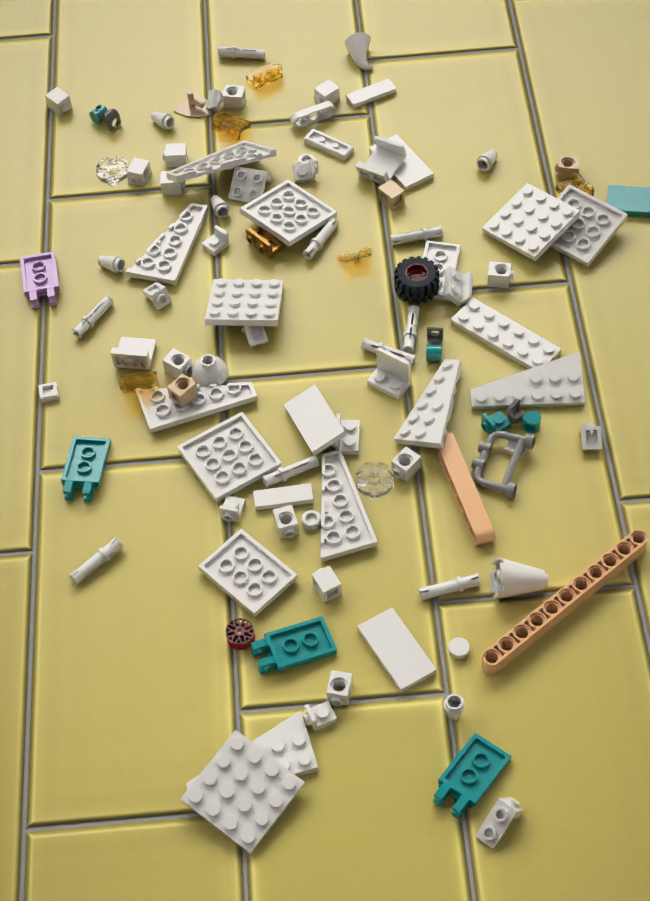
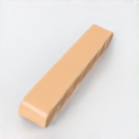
(465, 491)

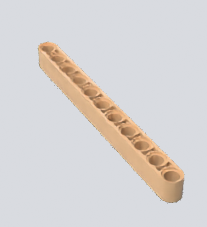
(561, 608)

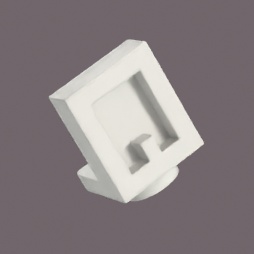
(305, 171)
(217, 241)
(158, 295)
(255, 335)
(591, 437)
(232, 509)
(319, 716)

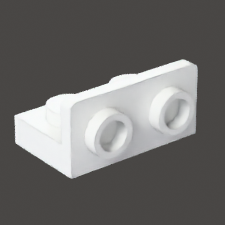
(457, 286)
(350, 443)

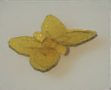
(356, 257)

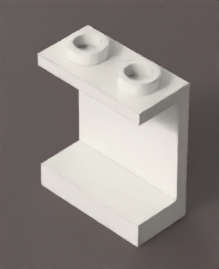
(383, 161)

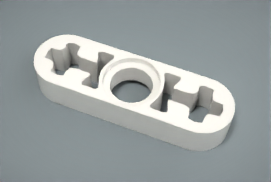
(326, 108)

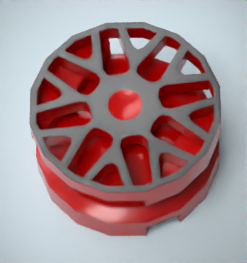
(240, 634)

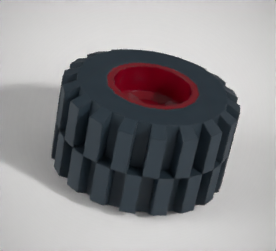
(416, 280)

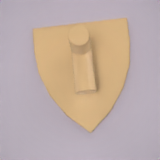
(193, 106)

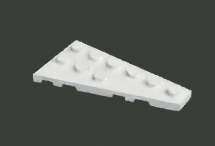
(227, 158)
(169, 252)
(542, 386)
(433, 410)
(164, 413)
(343, 517)
(288, 745)

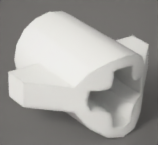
(214, 100)

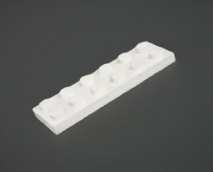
(504, 335)

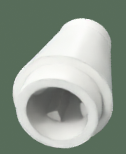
(164, 120)
(486, 160)
(219, 206)
(112, 263)
(454, 706)

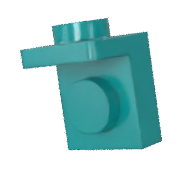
(495, 422)

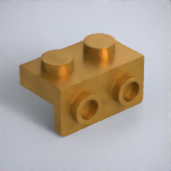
(264, 241)

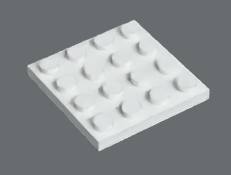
(288, 212)
(531, 221)
(591, 230)
(244, 302)
(229, 456)
(242, 791)

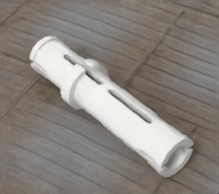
(236, 52)
(423, 234)
(316, 243)
(413, 313)
(87, 322)
(373, 346)
(282, 474)
(102, 555)
(451, 586)

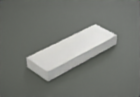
(371, 93)
(328, 144)
(283, 496)

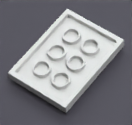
(248, 572)

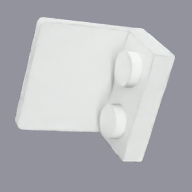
(248, 184)
(133, 353)
(391, 375)

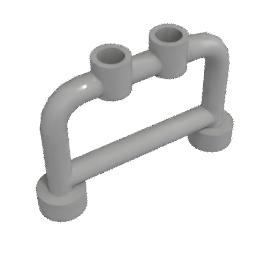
(485, 449)

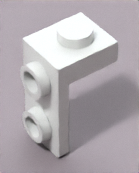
(499, 820)

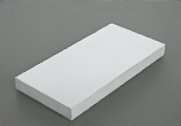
(412, 170)
(443, 256)
(315, 419)
(396, 649)

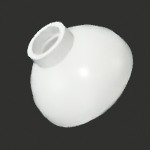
(209, 370)

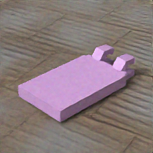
(40, 277)

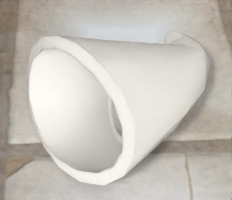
(357, 46)

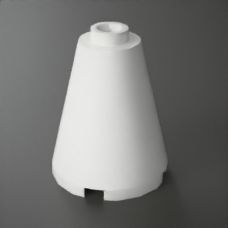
(515, 578)

